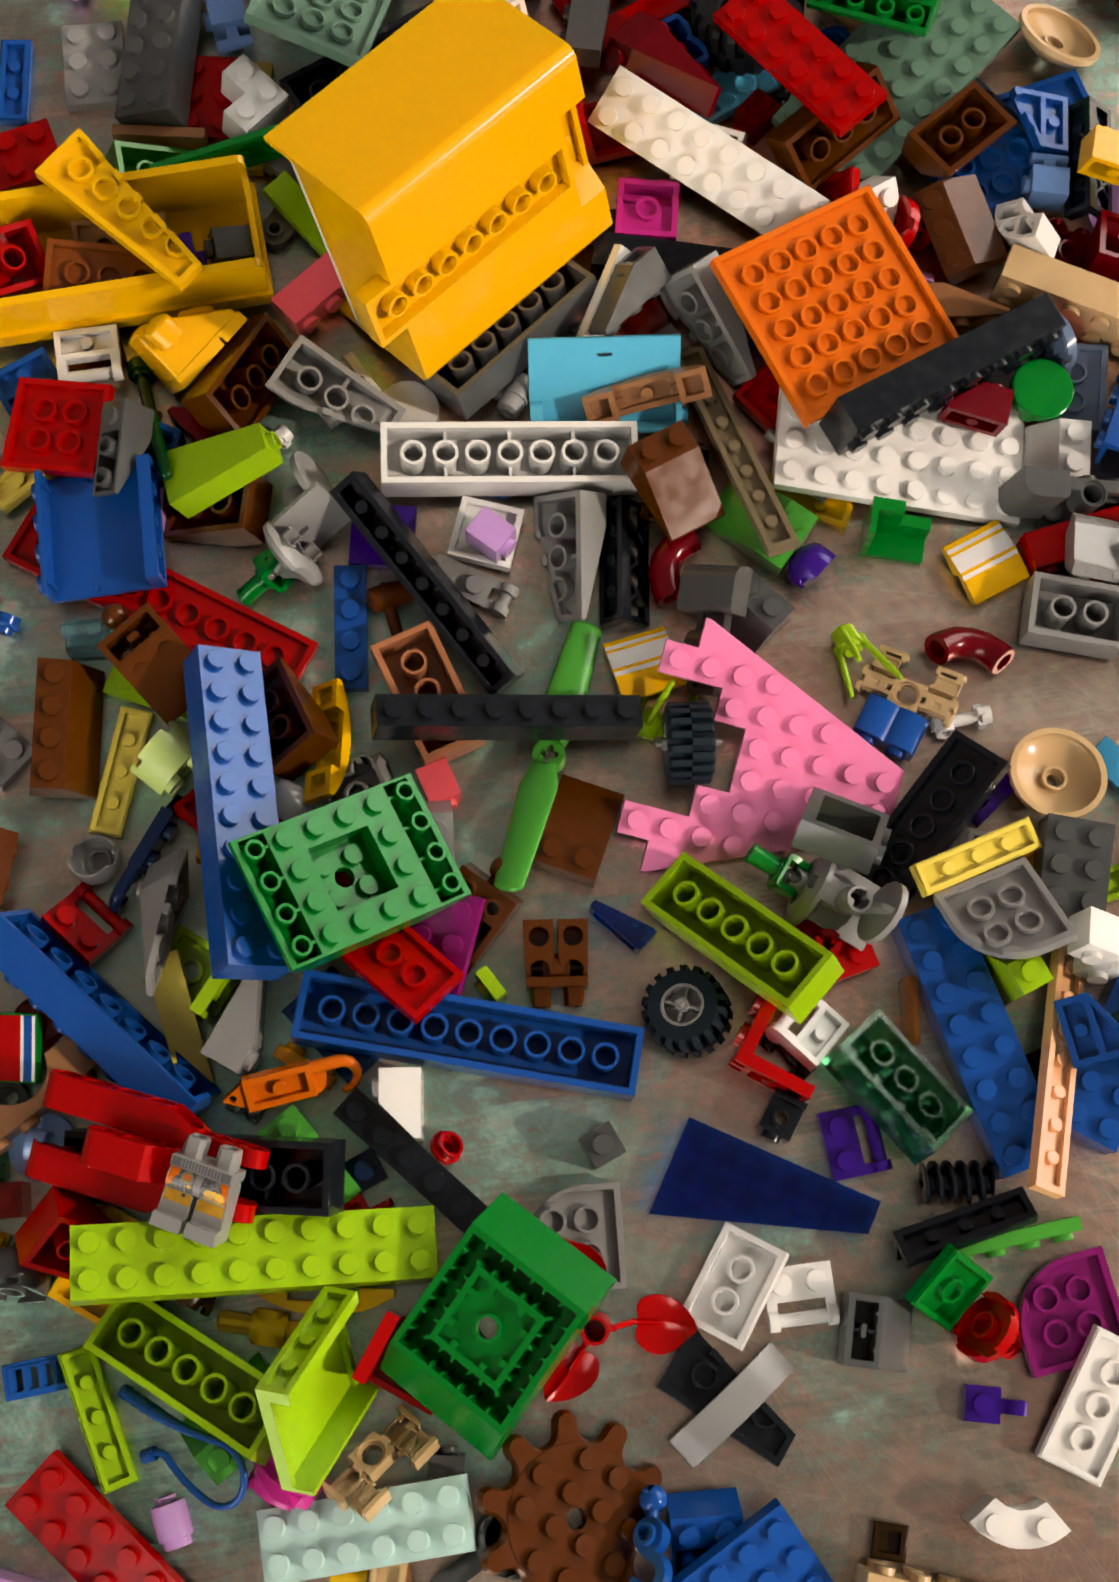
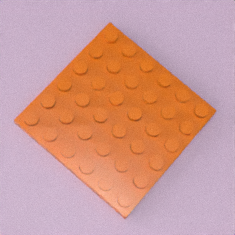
(832, 301)

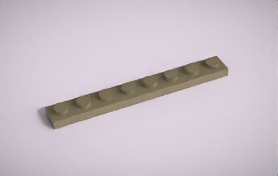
(742, 463)

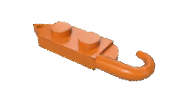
(290, 1082)

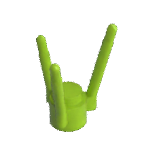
(849, 644)
(652, 717)

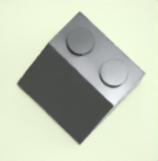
(764, 618)

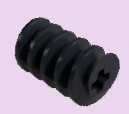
(956, 1180)

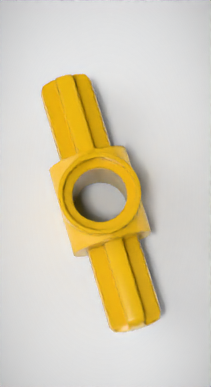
(264, 1327)

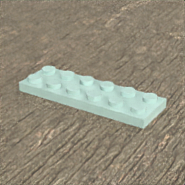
(324, 1541)

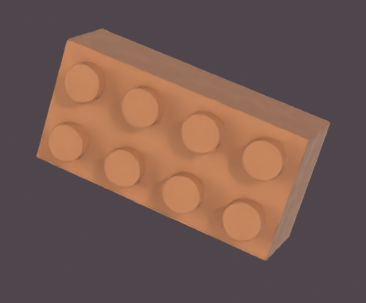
(419, 665)

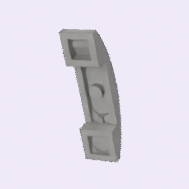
(732, 1405)

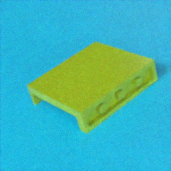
(309, 1394)

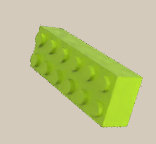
(743, 937)
(185, 1372)

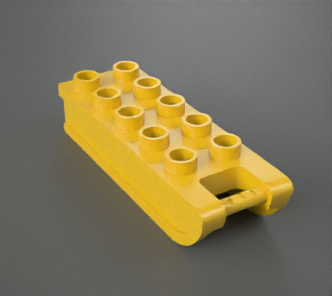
(195, 200)

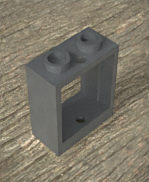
(842, 831)

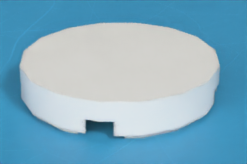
(417, 399)

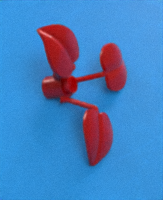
(660, 1330)

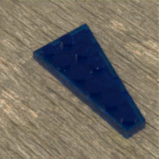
(737, 1182)

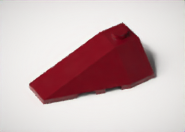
(657, 57)

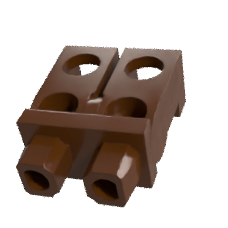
(559, 970)

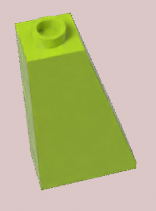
(220, 466)

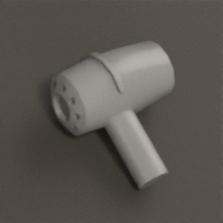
(514, 398)

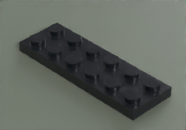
(937, 808)

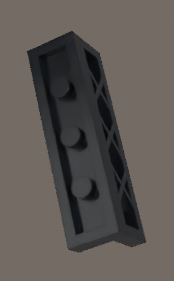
(1085, 190)
(616, 563)
(964, 1226)

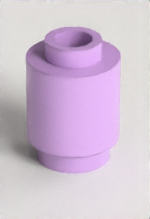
(172, 1522)

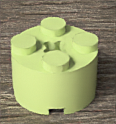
(165, 761)

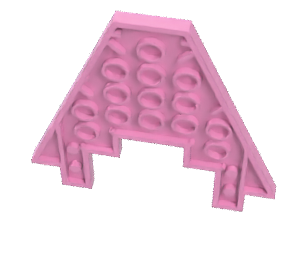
(782, 755)

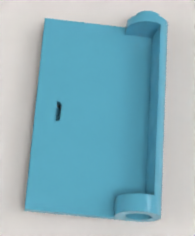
(569, 368)

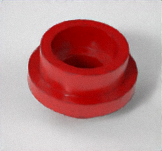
(446, 1147)

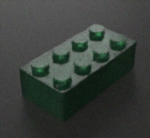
(897, 1087)

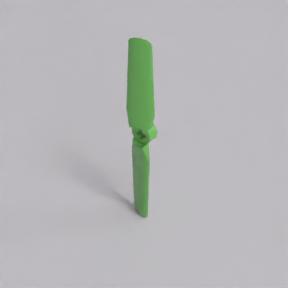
(540, 782)

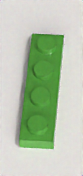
(1026, 1237)

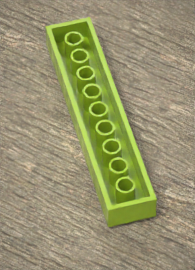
(263, 1257)

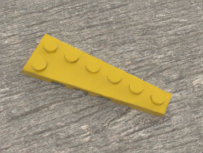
(100, 193)

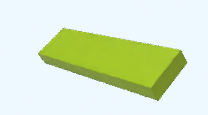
(97, 1419)

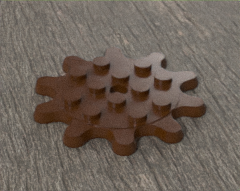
(547, 1486)

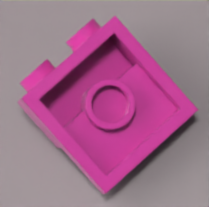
(647, 207)

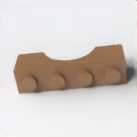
(27, 1115)

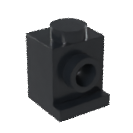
(780, 1102)

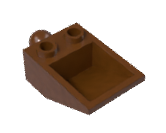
(154, 661)
(491, 923)

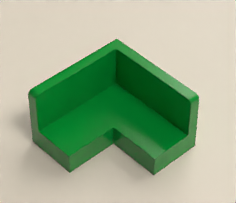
(893, 534)

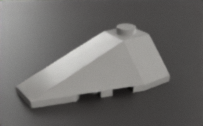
(706, 310)
(327, 387)
(572, 539)
(162, 902)

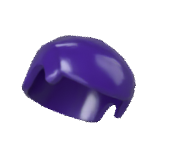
(808, 563)

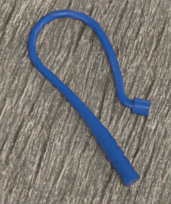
(153, 1453)

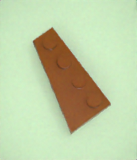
(81, 263)

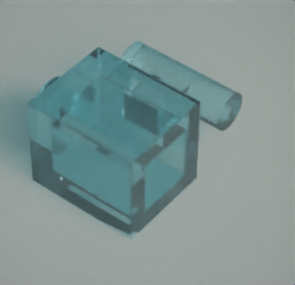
(82, 638)

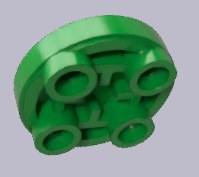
(1041, 390)

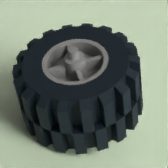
(688, 743)
(687, 1011)

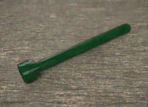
(141, 376)

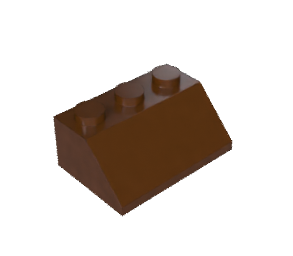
(956, 132)
(960, 227)

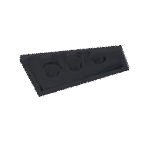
(699, 1374)

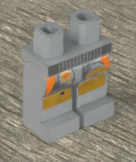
(200, 1192)

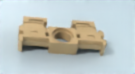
(934, 703)
(360, 1489)

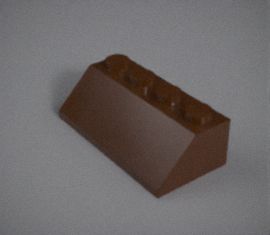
(814, 151)
(233, 384)
(66, 730)

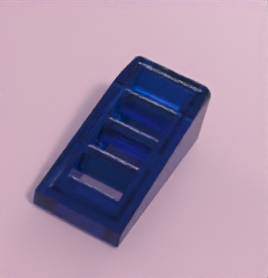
(628, 930)

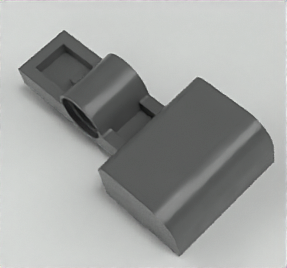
(1038, 490)
(715, 594)

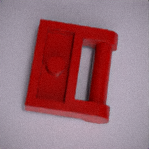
(79, 931)

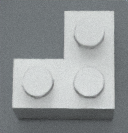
(254, 98)
(1096, 945)

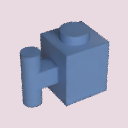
(227, 23)
(1047, 181)

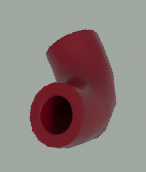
(666, 566)
(971, 645)

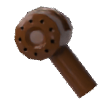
(388, 598)

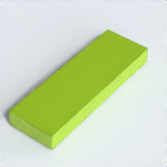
(290, 201)

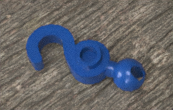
(653, 1535)

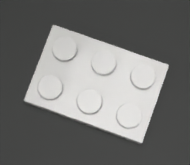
(735, 1285)

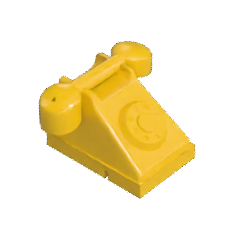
(184, 344)

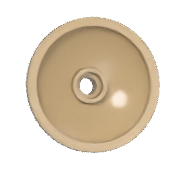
(1058, 36)
(1067, 761)

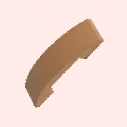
(647, 392)

